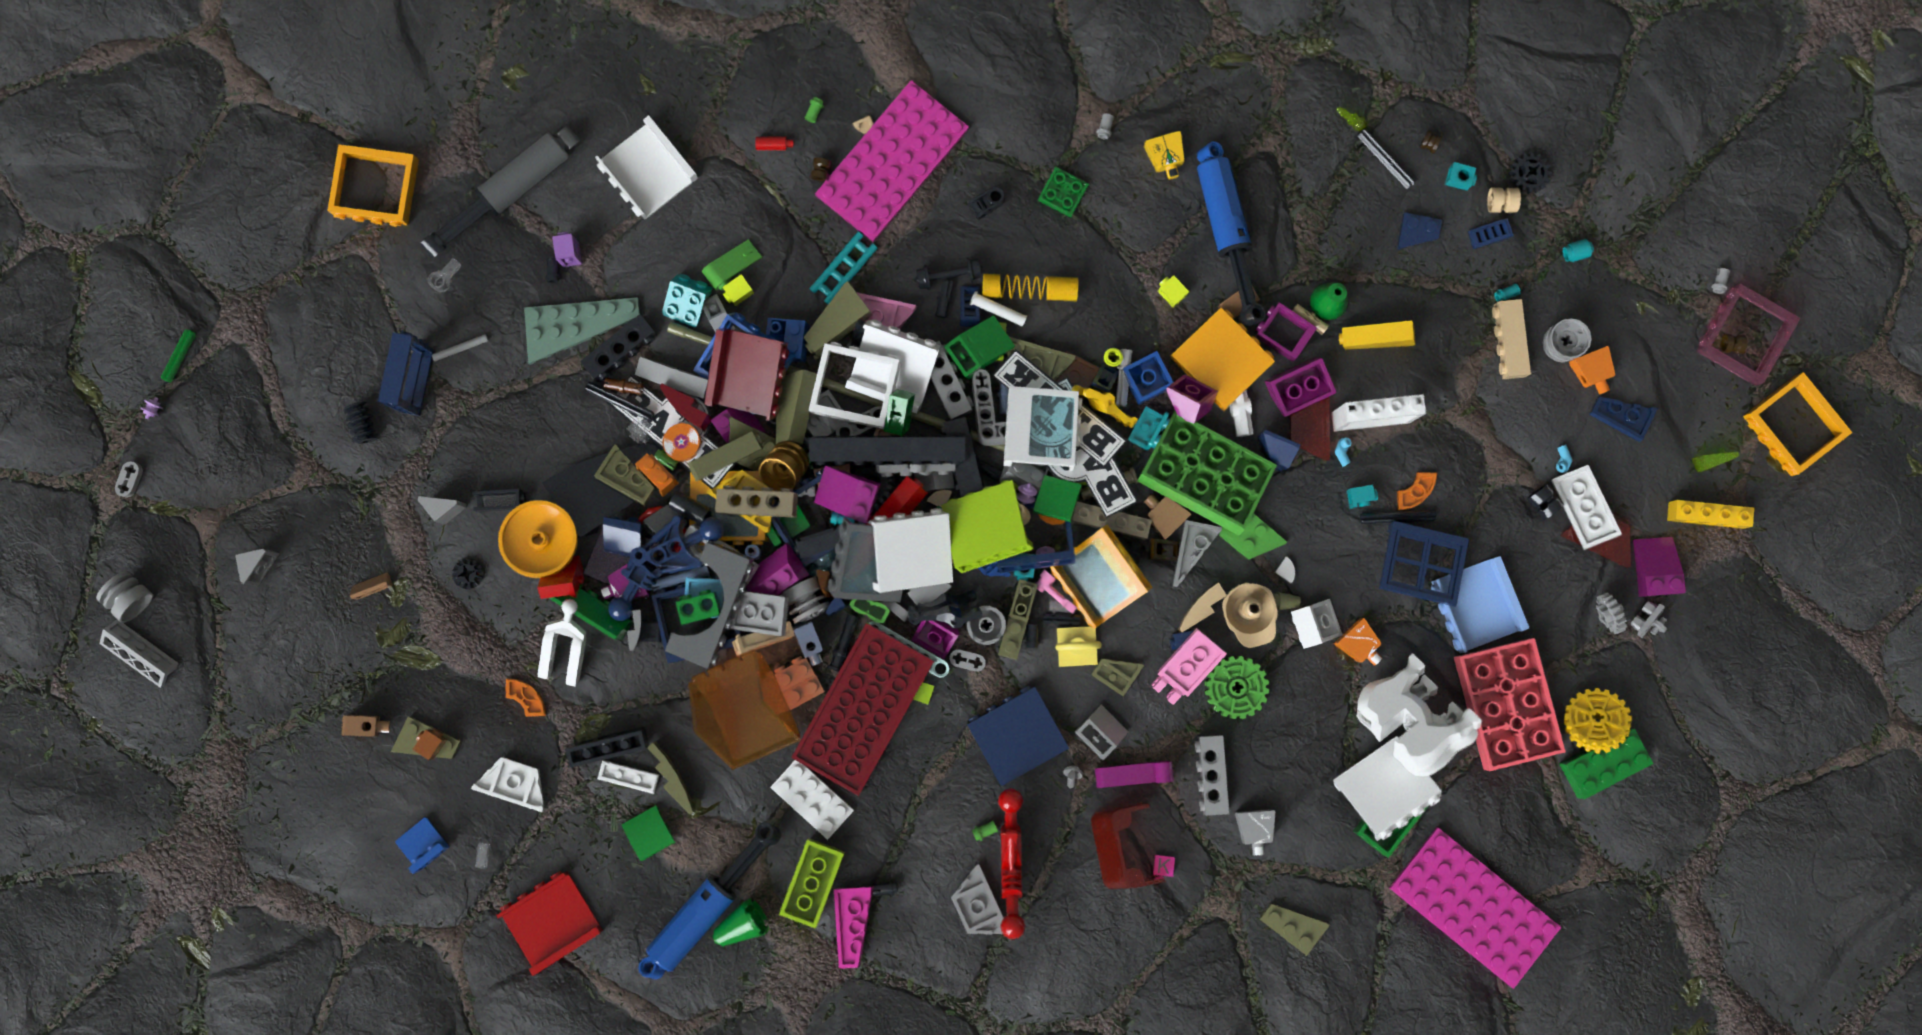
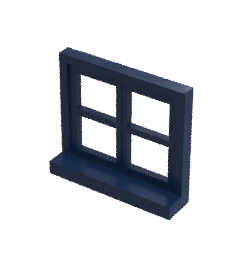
(1429, 537)

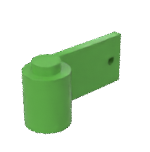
(723, 268)

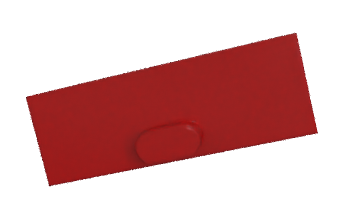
(564, 582)

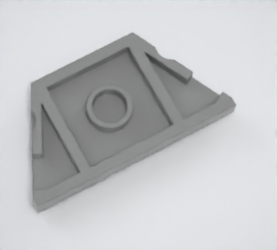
(977, 904)

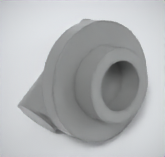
(1072, 773)

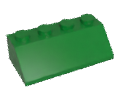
(596, 613)

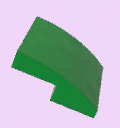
(648, 833)

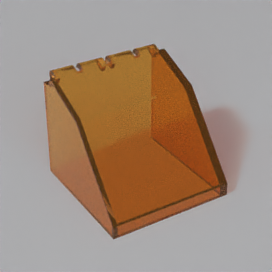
(741, 710)

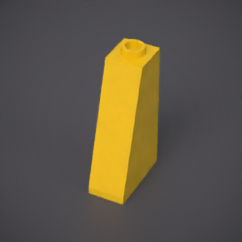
(1378, 335)

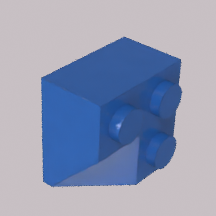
(1147, 377)

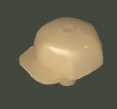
(1251, 614)

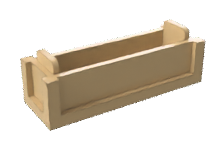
(759, 640)

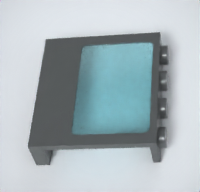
(856, 565)

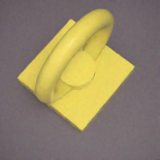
(1077, 646)

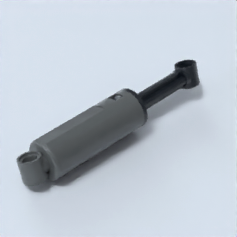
(507, 185)

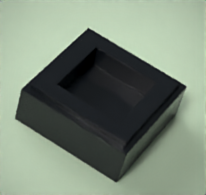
(650, 632)

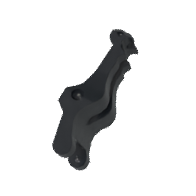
(946, 608)

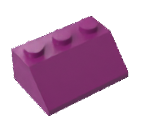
(1300, 386)
(778, 572)

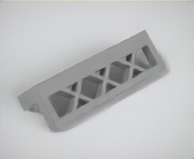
(138, 650)

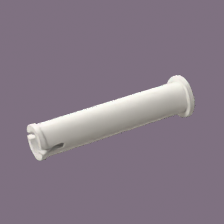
(998, 309)

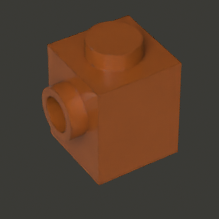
(429, 743)

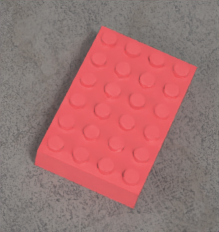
(1514, 703)

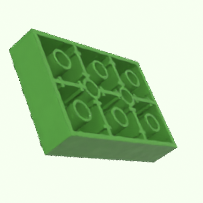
(1207, 473)

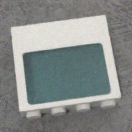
(1042, 427)

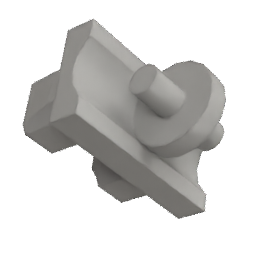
(1654, 613)

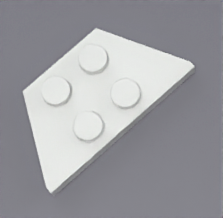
(513, 783)

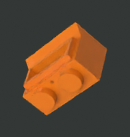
(656, 473)

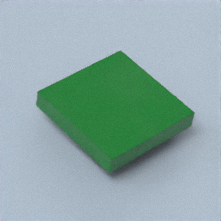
(1063, 192)
(1057, 498)

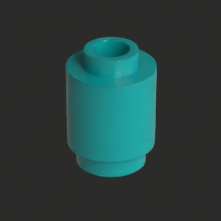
(1578, 250)

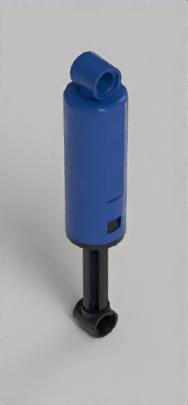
(1228, 224)
(702, 909)

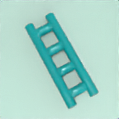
(843, 256)

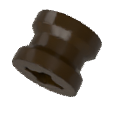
(1430, 142)

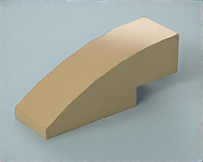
(1202, 607)

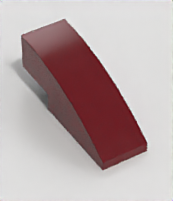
(687, 407)

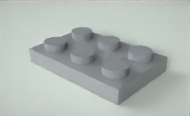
(761, 613)

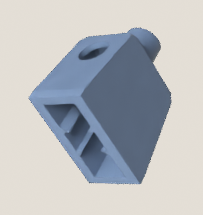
(804, 634)

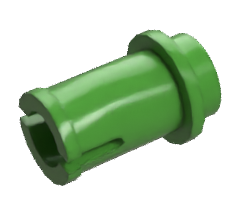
(814, 109)
(664, 459)
(984, 830)

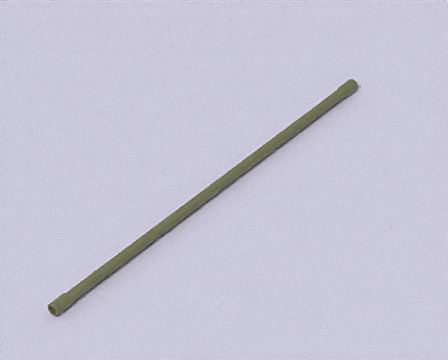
(685, 332)

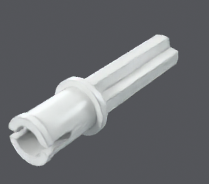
(1122, 385)

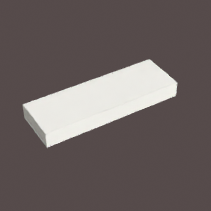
(628, 776)

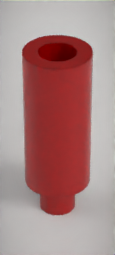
(773, 143)

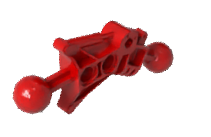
(1011, 801)

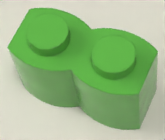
(874, 610)

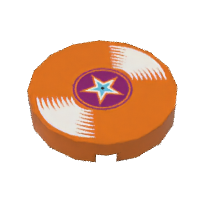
(681, 442)

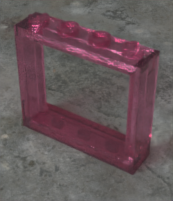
(1754, 377)

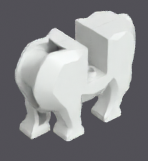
(1429, 738)

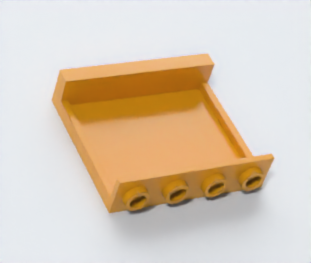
(1223, 357)

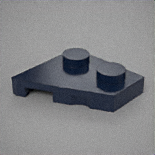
(1417, 230)

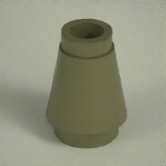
(1286, 601)

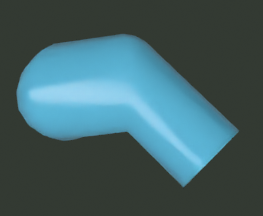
(1341, 450)
(1565, 460)

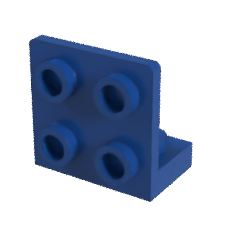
(422, 845)

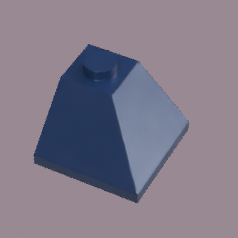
(1278, 449)

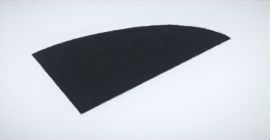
(590, 499)

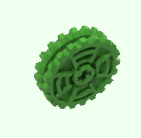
(1249, 695)

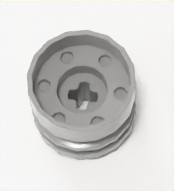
(1577, 339)
(124, 596)
(805, 600)

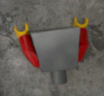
(656, 518)

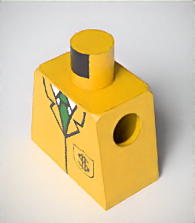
(1166, 153)

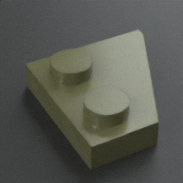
(1117, 674)

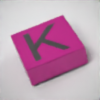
(1164, 865)

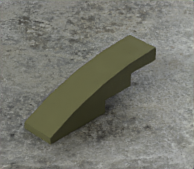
(675, 784)

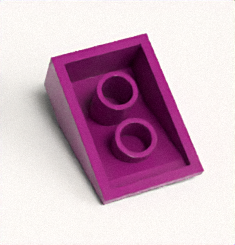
(847, 494)
(1658, 567)

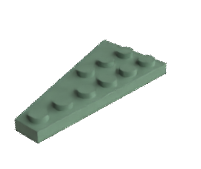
(567, 325)

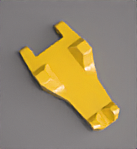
(1105, 403)

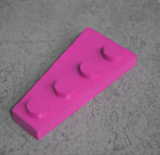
(851, 916)

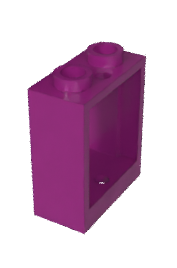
(1294, 318)

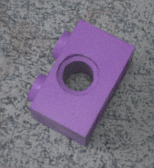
(567, 249)

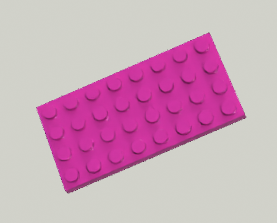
(892, 161)
(1475, 907)

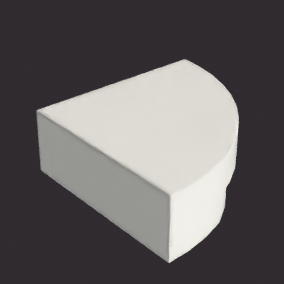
(1286, 570)

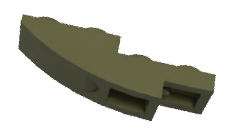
(1017, 619)

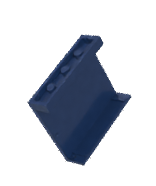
(1017, 735)

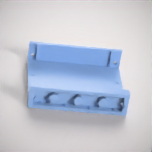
(1485, 606)

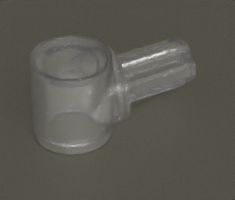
(448, 271)

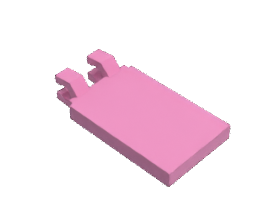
(1188, 666)

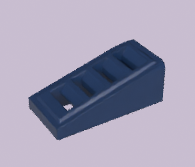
(1506, 229)
(968, 318)

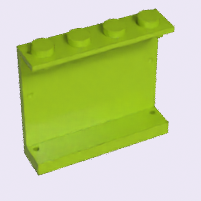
(986, 526)

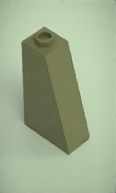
(837, 319)
(794, 406)
(725, 455)

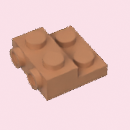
(798, 682)

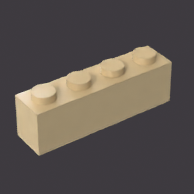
(1512, 339)

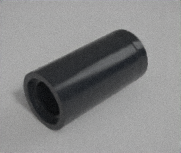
(689, 507)

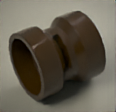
(821, 169)
(1733, 343)

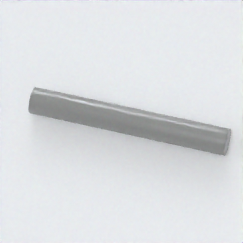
(460, 347)

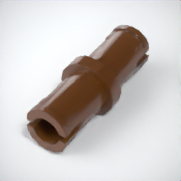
(623, 386)

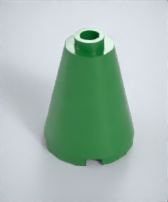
(1329, 300)
(742, 924)

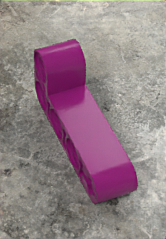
(1134, 774)

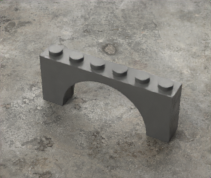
(732, 571)

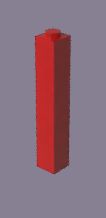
(903, 499)

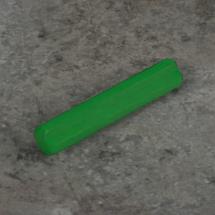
(178, 355)

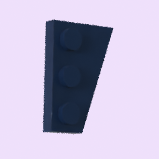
(1624, 417)

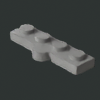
(907, 469)

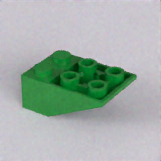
(979, 346)

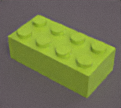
(812, 883)

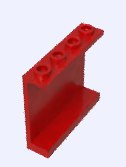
(550, 921)

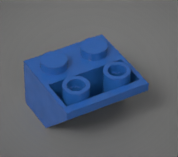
(791, 332)

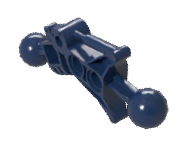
(642, 575)

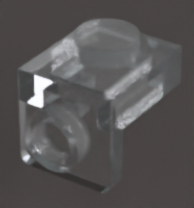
(639, 429)

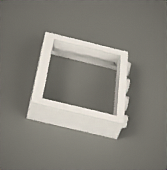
(1378, 413)
(843, 415)

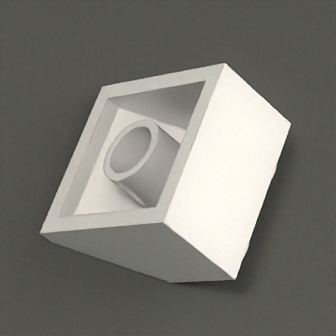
(1316, 623)

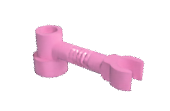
(1045, 583)

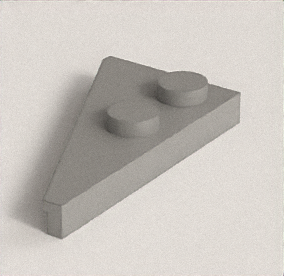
(1194, 542)

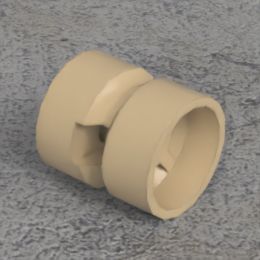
(1503, 200)

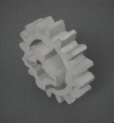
(1611, 613)

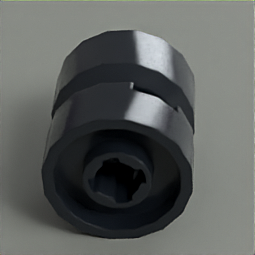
(1538, 500)

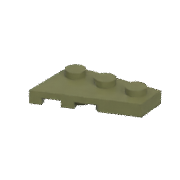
(623, 476)
(409, 733)
(1294, 927)

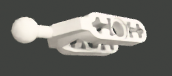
(566, 627)

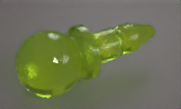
(1358, 122)

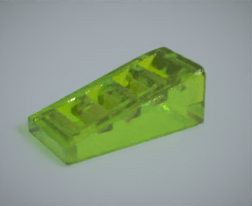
(1706, 462)

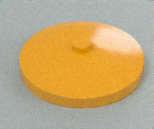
(537, 539)

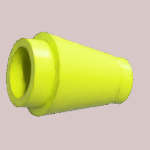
(1116, 354)

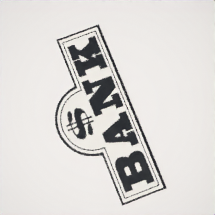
(665, 417)
(1096, 436)
(1106, 483)

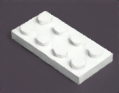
(1586, 507)
(812, 799)

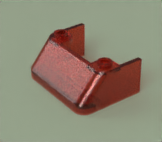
(1109, 850)

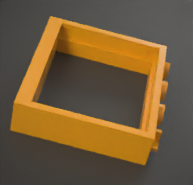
(359, 215)
(1819, 405)

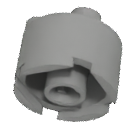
(995, 631)

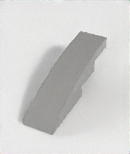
(672, 377)

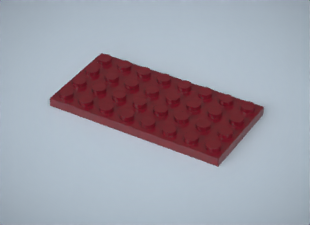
(862, 709)

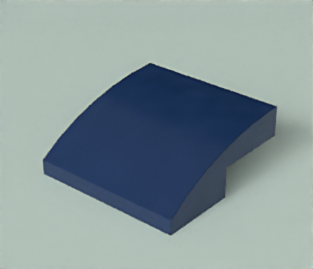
(836, 606)

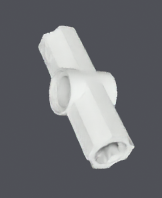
(1241, 413)

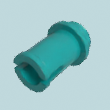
(1507, 293)
(838, 518)

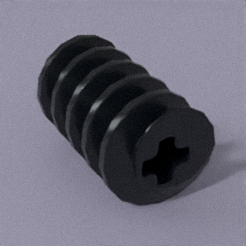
(359, 423)

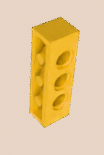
(1710, 514)

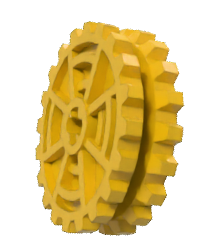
(1612, 716)

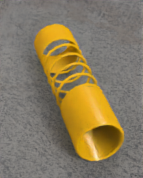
(1057, 287)

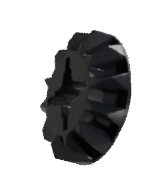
(474, 578)

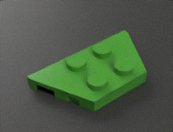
(1254, 540)

